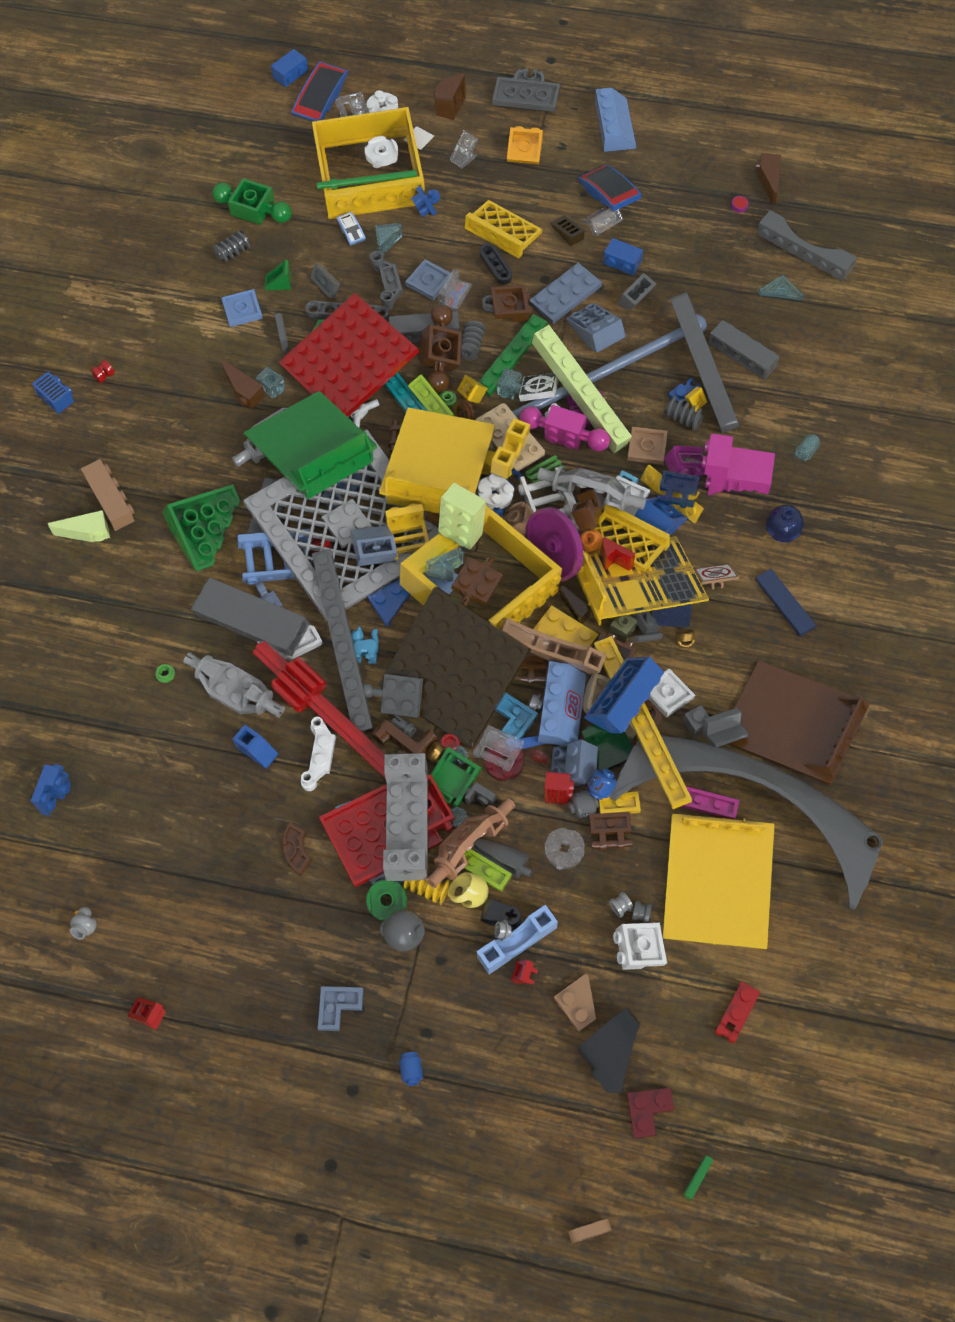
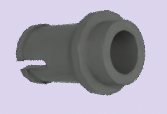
(407, 728)

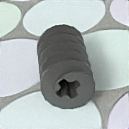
(231, 246)
(471, 339)
(684, 413)

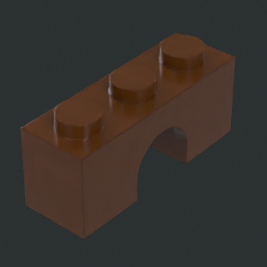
(589, 508)

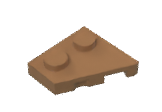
(577, 1003)

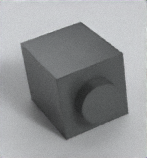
(694, 721)

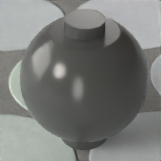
(403, 930)

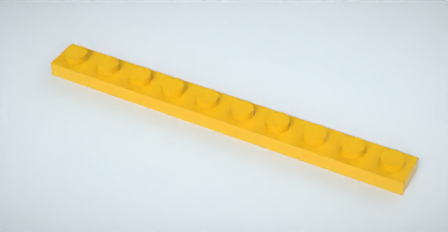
(649, 735)

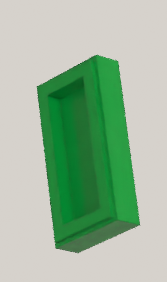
(697, 1178)

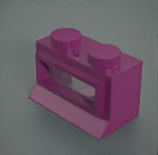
(685, 460)

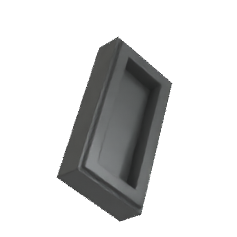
(281, 330)

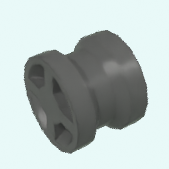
(641, 911)

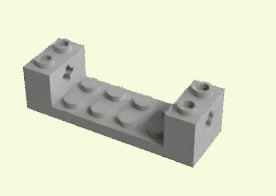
(406, 818)

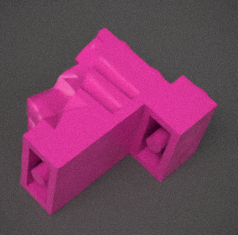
(736, 467)

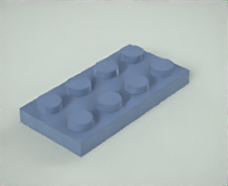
(565, 293)

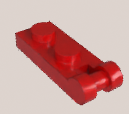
(738, 1011)

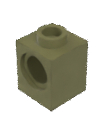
(623, 627)

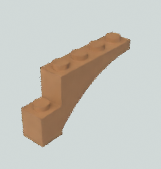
(556, 649)

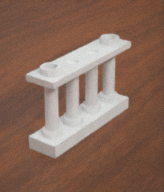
(568, 498)

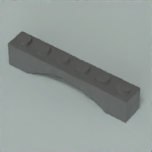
(833, 261)

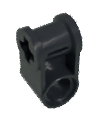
(496, 911)

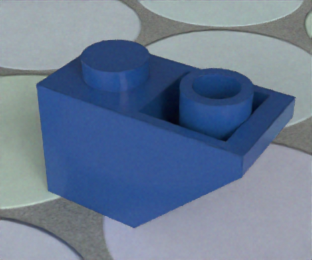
(255, 746)

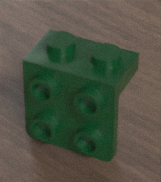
(612, 747)

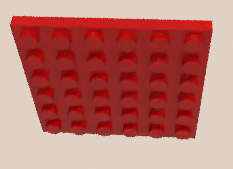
(349, 355)

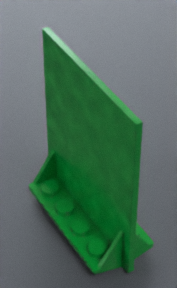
(313, 444)

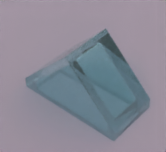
(388, 235)

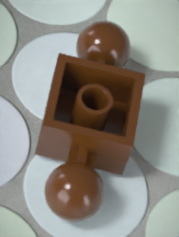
(440, 347)

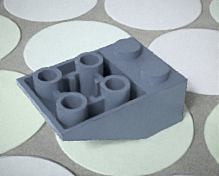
(597, 327)

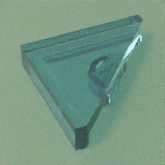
(781, 288)

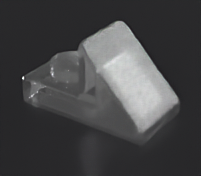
(463, 152)

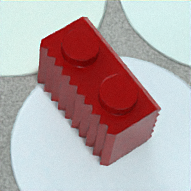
(558, 788)

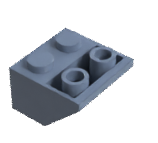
(373, 545)
(577, 759)

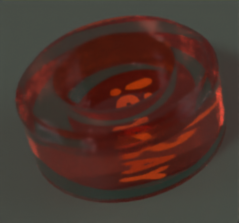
(538, 756)

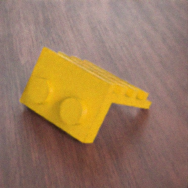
(405, 520)

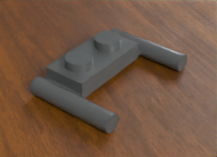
(648, 626)

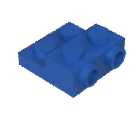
(51, 785)

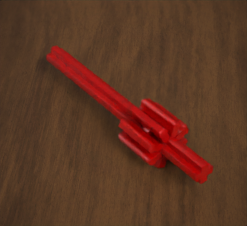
(302, 689)

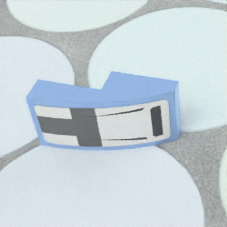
(351, 228)

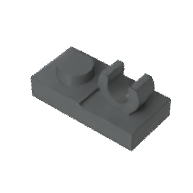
(325, 280)

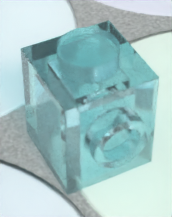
(509, 384)

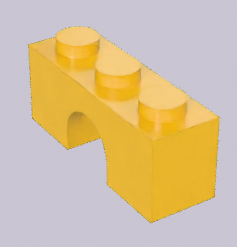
(508, 454)

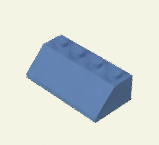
(614, 120)

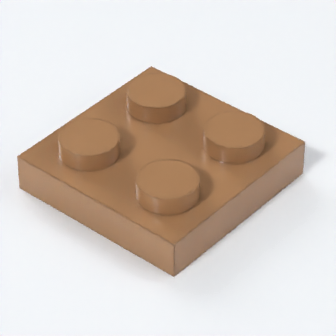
(647, 445)

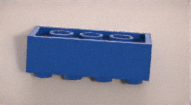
(625, 694)

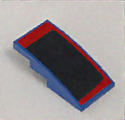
(319, 92)
(610, 187)

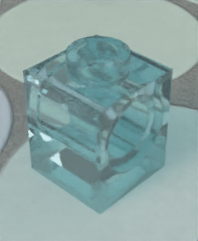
(269, 376)

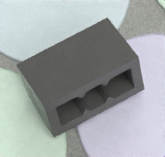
(636, 292)

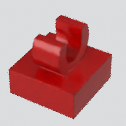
(522, 972)

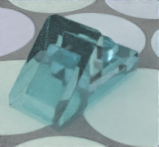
(443, 565)

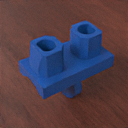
(424, 202)

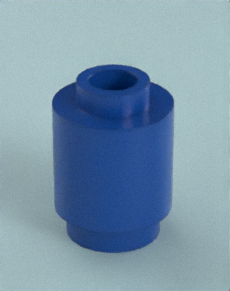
(410, 1068)

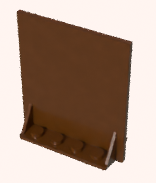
(798, 721)

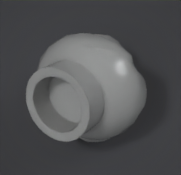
(82, 923)

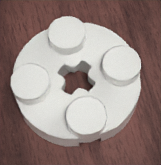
(383, 99)
(381, 159)
(499, 484)

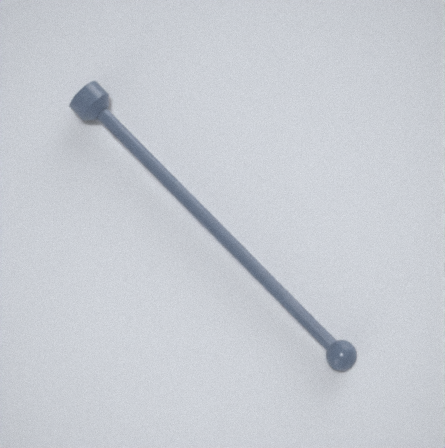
(616, 364)

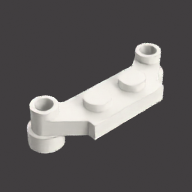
(321, 754)

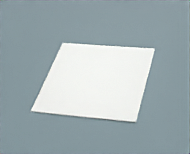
(421, 137)

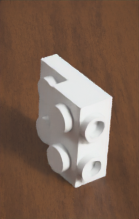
(640, 945)

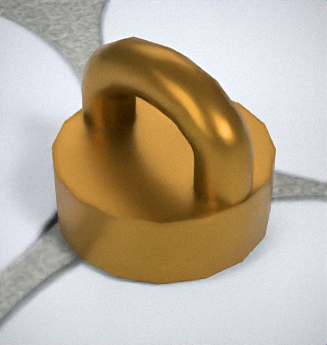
(684, 636)
(435, 751)

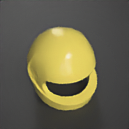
(474, 890)

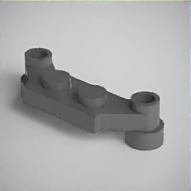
(389, 279)

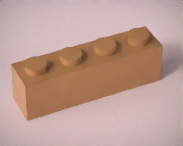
(107, 494)

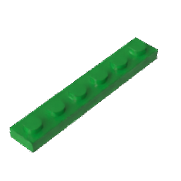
(512, 353)

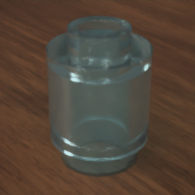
(808, 447)

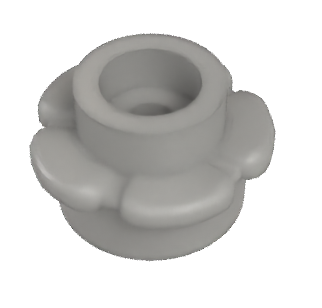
(535, 702)
(502, 930)

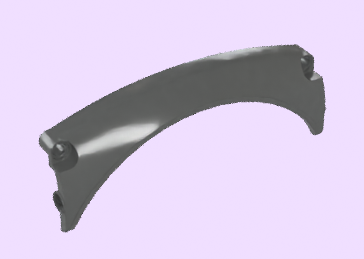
(839, 827)

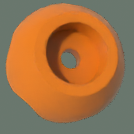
(595, 543)

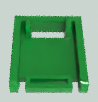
(452, 779)

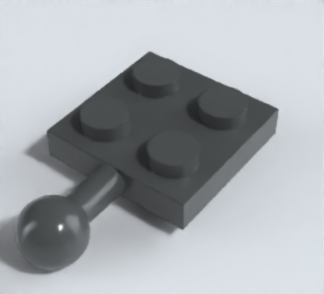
(399, 695)

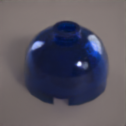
(785, 523)

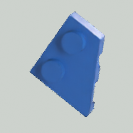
(389, 601)

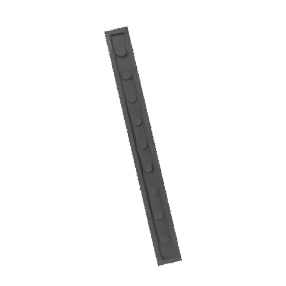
(342, 640)

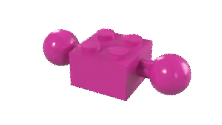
(565, 428)

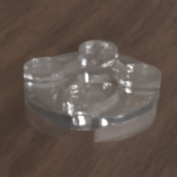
(561, 859)

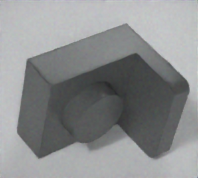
(481, 793)

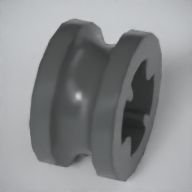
(487, 307)

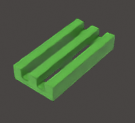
(548, 464)

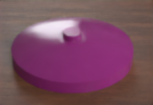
(557, 538)

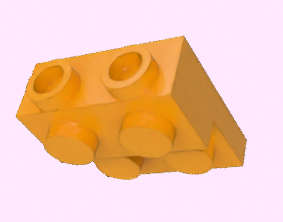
(525, 145)

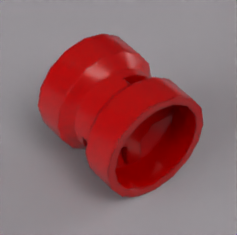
(102, 371)

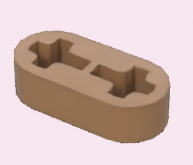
(589, 1231)

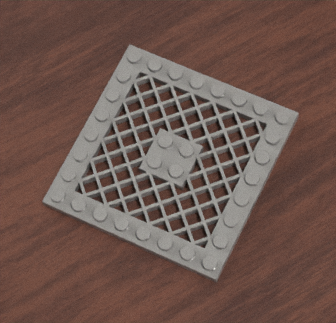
(339, 523)

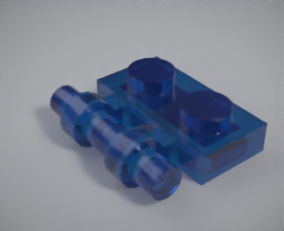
(678, 483)

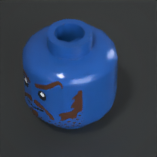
(602, 784)

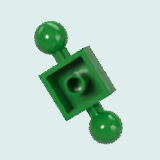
(251, 201)

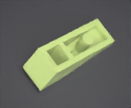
(86, 527)

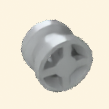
(621, 904)

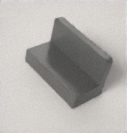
(724, 728)

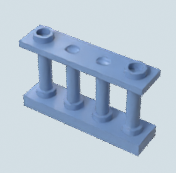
(248, 542)

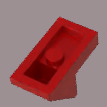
(615, 553)
(147, 1012)

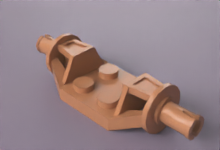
(463, 839)

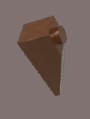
(769, 174)
(245, 388)

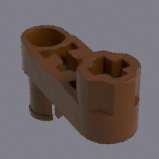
(387, 731)

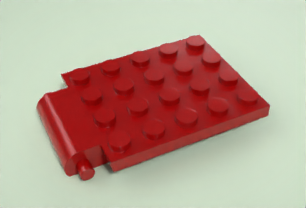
(360, 830)

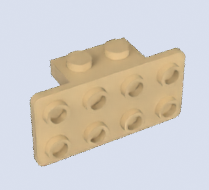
(502, 418)

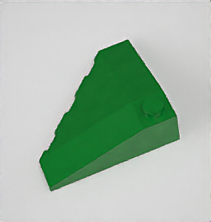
(201, 523)

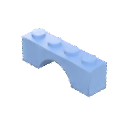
(528, 933)

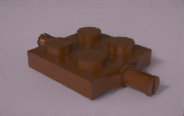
(477, 581)

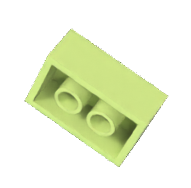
(461, 516)

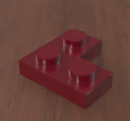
(643, 1106)

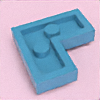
(519, 716)

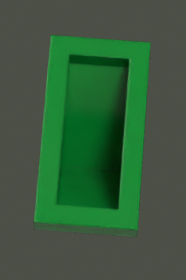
(279, 277)

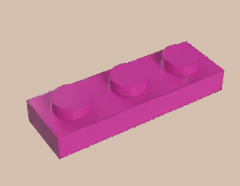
(712, 804)

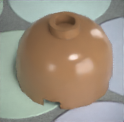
(518, 516)

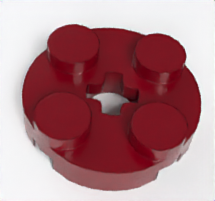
(498, 773)

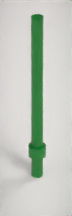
(334, 183)

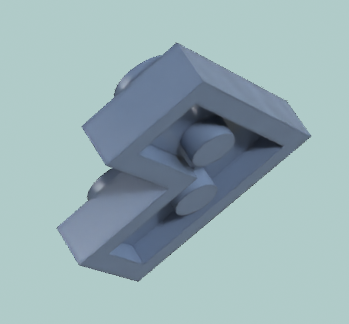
(333, 1001)

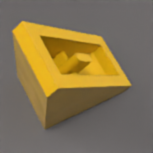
(471, 389)

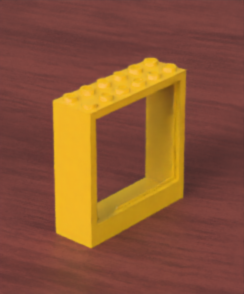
(362, 129)
(521, 607)

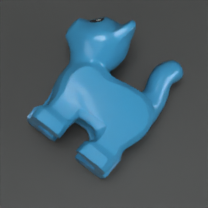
(366, 647)

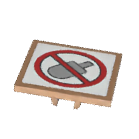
(716, 574)

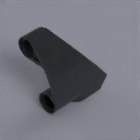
(610, 1050)

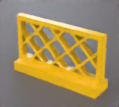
(498, 235)
(634, 528)

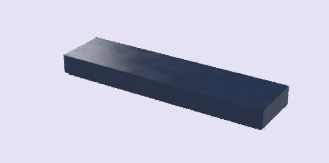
(785, 602)

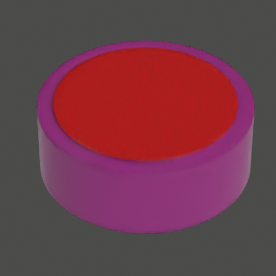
(739, 204)

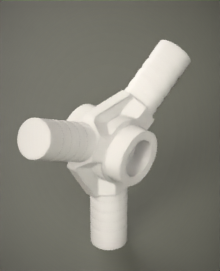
(362, 411)

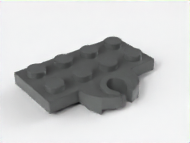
(526, 92)

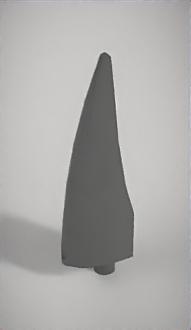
(504, 856)

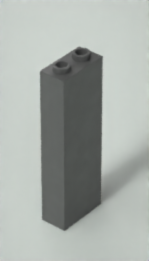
(250, 616)

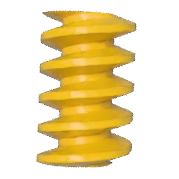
(423, 887)

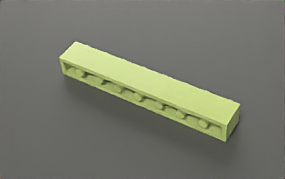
(580, 387)

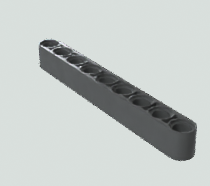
(704, 362)

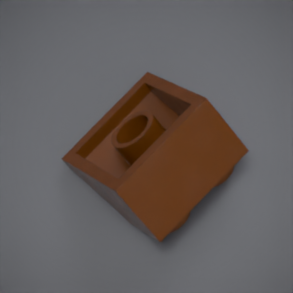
(450, 96)

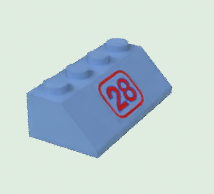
(562, 704)

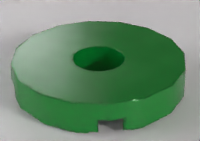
(383, 887)

